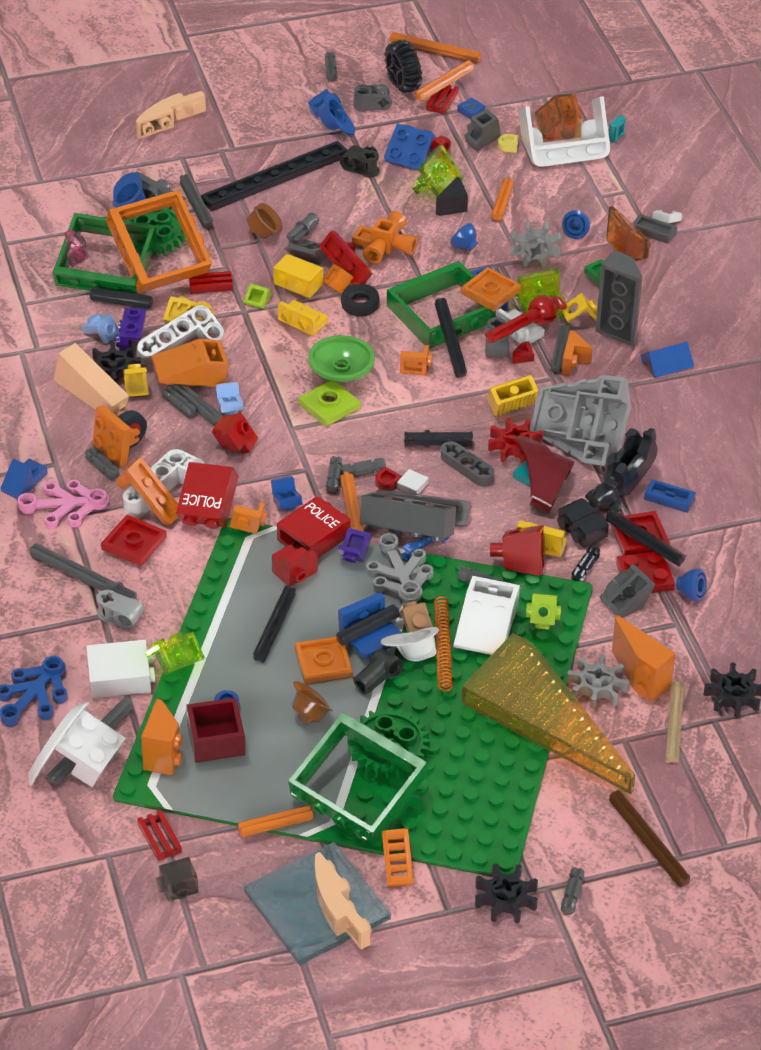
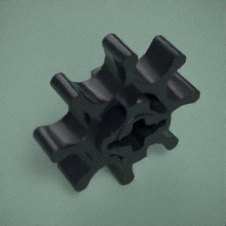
(115, 361)
(734, 690)
(506, 893)

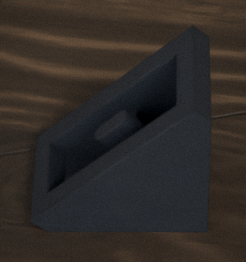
(452, 199)

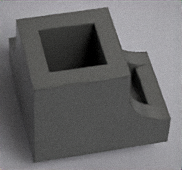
(482, 130)

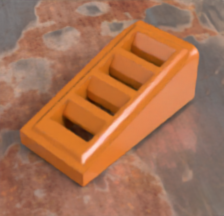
(396, 841)

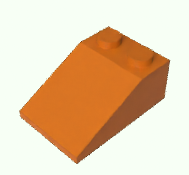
(645, 660)

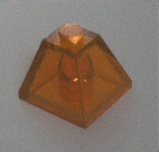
(625, 236)

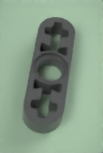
(479, 472)

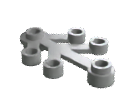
(409, 589)

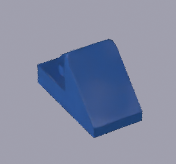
(22, 477)

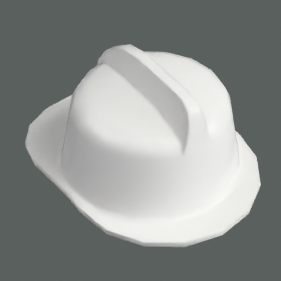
(414, 645)

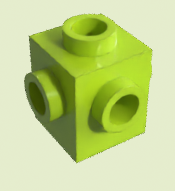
(548, 602)

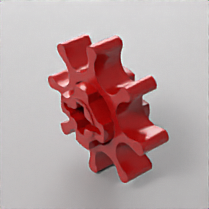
(505, 440)

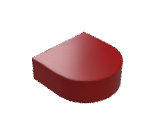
(441, 140)
(387, 479)

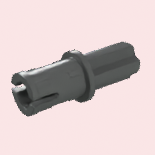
(303, 228)

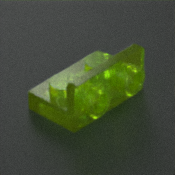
(177, 652)

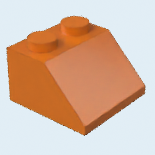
(161, 741)

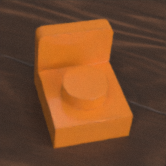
(415, 362)

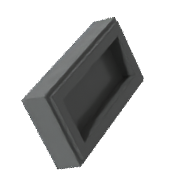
(655, 229)

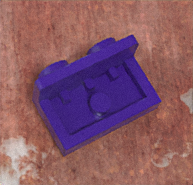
(130, 327)

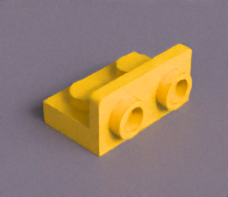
(181, 305)
(302, 317)
(553, 539)

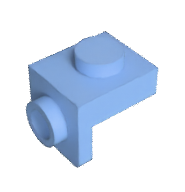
(103, 325)
(229, 398)

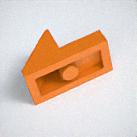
(575, 352)

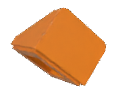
(337, 278)

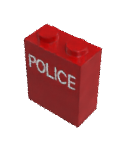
(207, 495)
(314, 527)

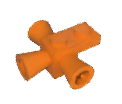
(384, 238)

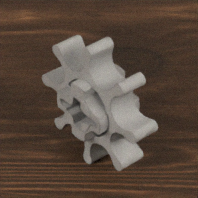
(535, 244)
(598, 681)

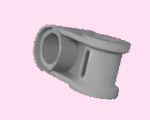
(120, 610)

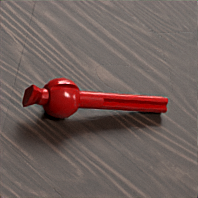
(541, 311)

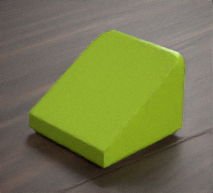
(257, 296)

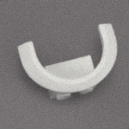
(84, 742)

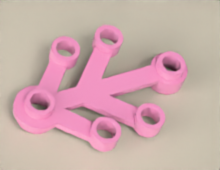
(91, 500)

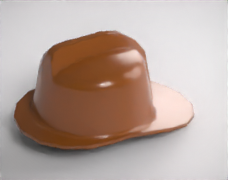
(264, 221)
(309, 704)

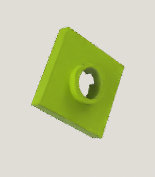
(329, 412)

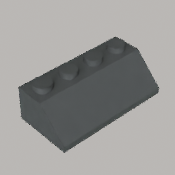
(619, 298)

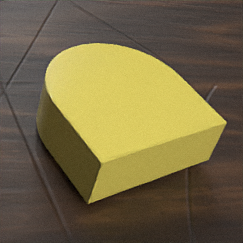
(508, 143)

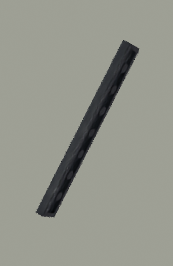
(273, 176)

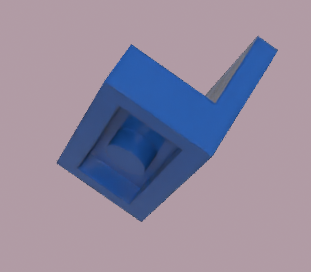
(669, 359)

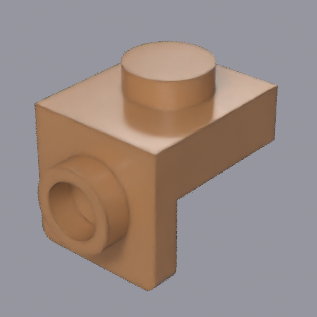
(415, 616)

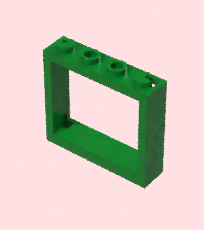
(87, 280)
(430, 284)
(375, 742)

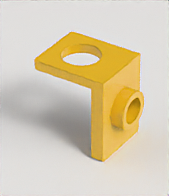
(583, 305)

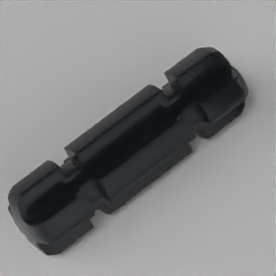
(585, 563)

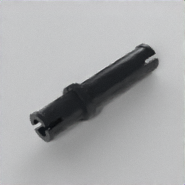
(437, 438)

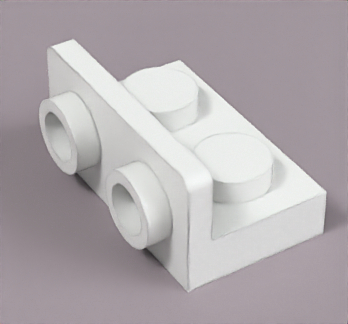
(528, 333)

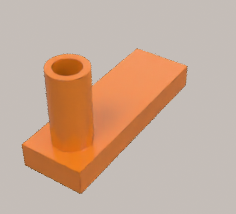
(150, 489)

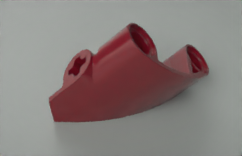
(546, 472)

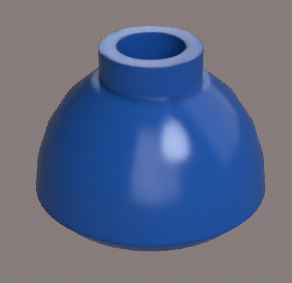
(576, 224)
(465, 237)
(692, 584)

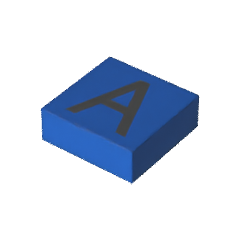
(470, 107)

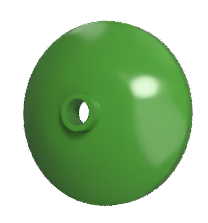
(341, 358)

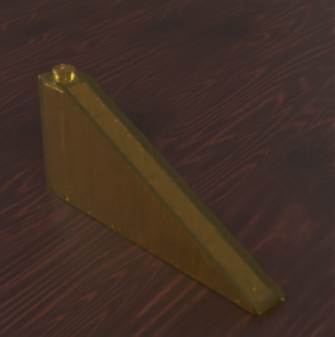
(531, 699)

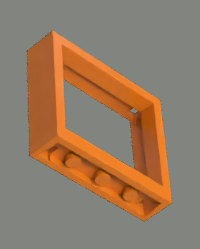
(127, 250)

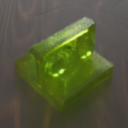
(436, 172)

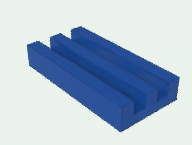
(669, 495)

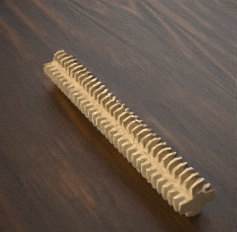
(674, 723)

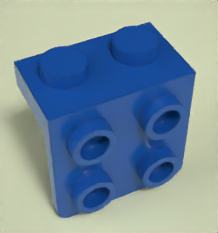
(409, 146)
(353, 613)

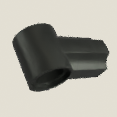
(381, 666)

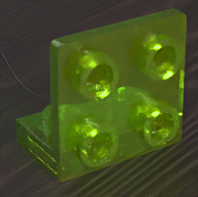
(539, 284)

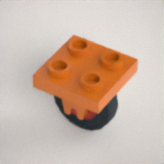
(117, 434)

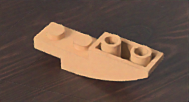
(167, 111)
(335, 903)

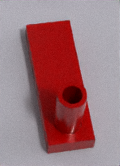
(343, 255)

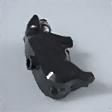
(624, 470)

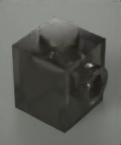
(177, 879)

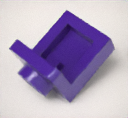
(355, 545)

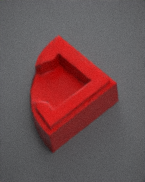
(523, 353)

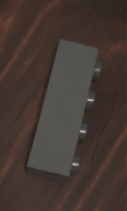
(407, 515)

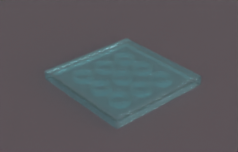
(292, 908)

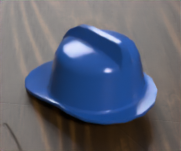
(334, 116)
(128, 190)

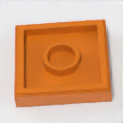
(490, 289)
(323, 660)

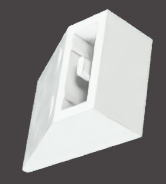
(487, 615)

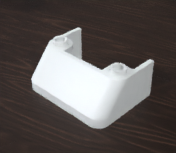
(591, 146)

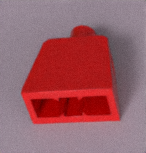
(522, 550)

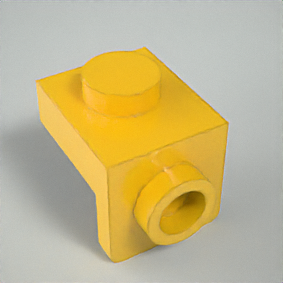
(135, 380)

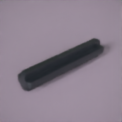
(122, 298)
(368, 624)

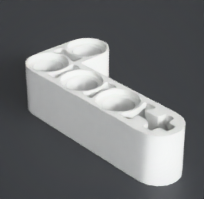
(176, 338)
(169, 470)

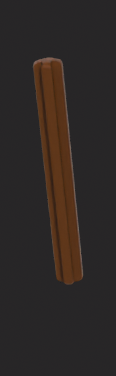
(649, 838)

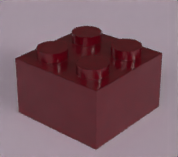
(215, 730)

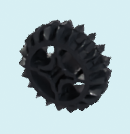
(403, 66)

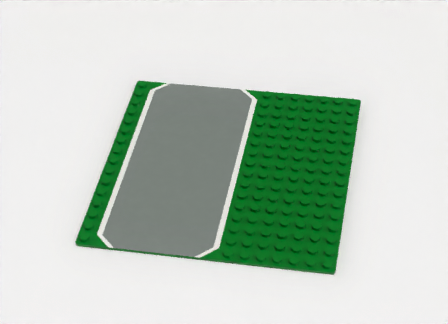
(480, 773)

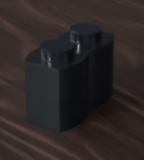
(582, 522)

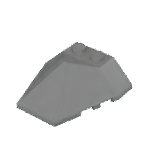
(584, 417)

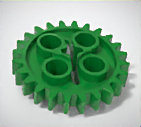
(167, 228)
(398, 729)

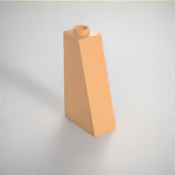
(88, 381)

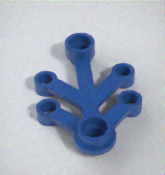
(52, 670)

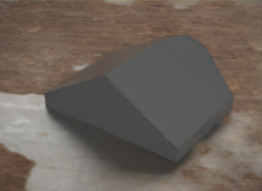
(307, 251)
(627, 591)

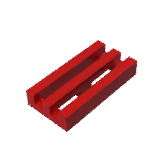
(433, 99)
(211, 282)
(152, 820)

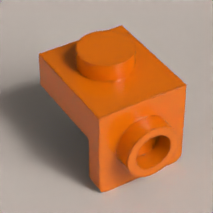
(248, 519)

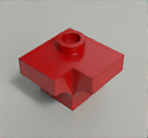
(235, 433)
(294, 564)

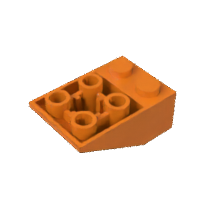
(192, 364)

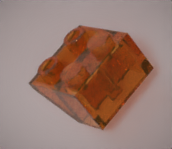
(559, 117)

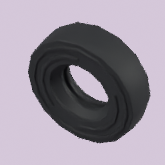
(356, 308)

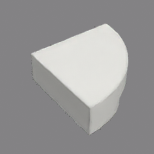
(665, 217)

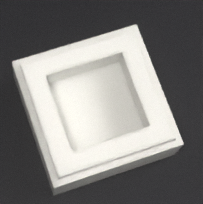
(412, 482)

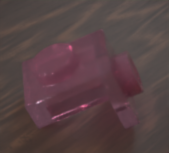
(78, 247)

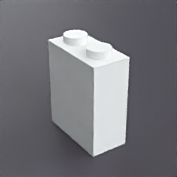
(119, 669)

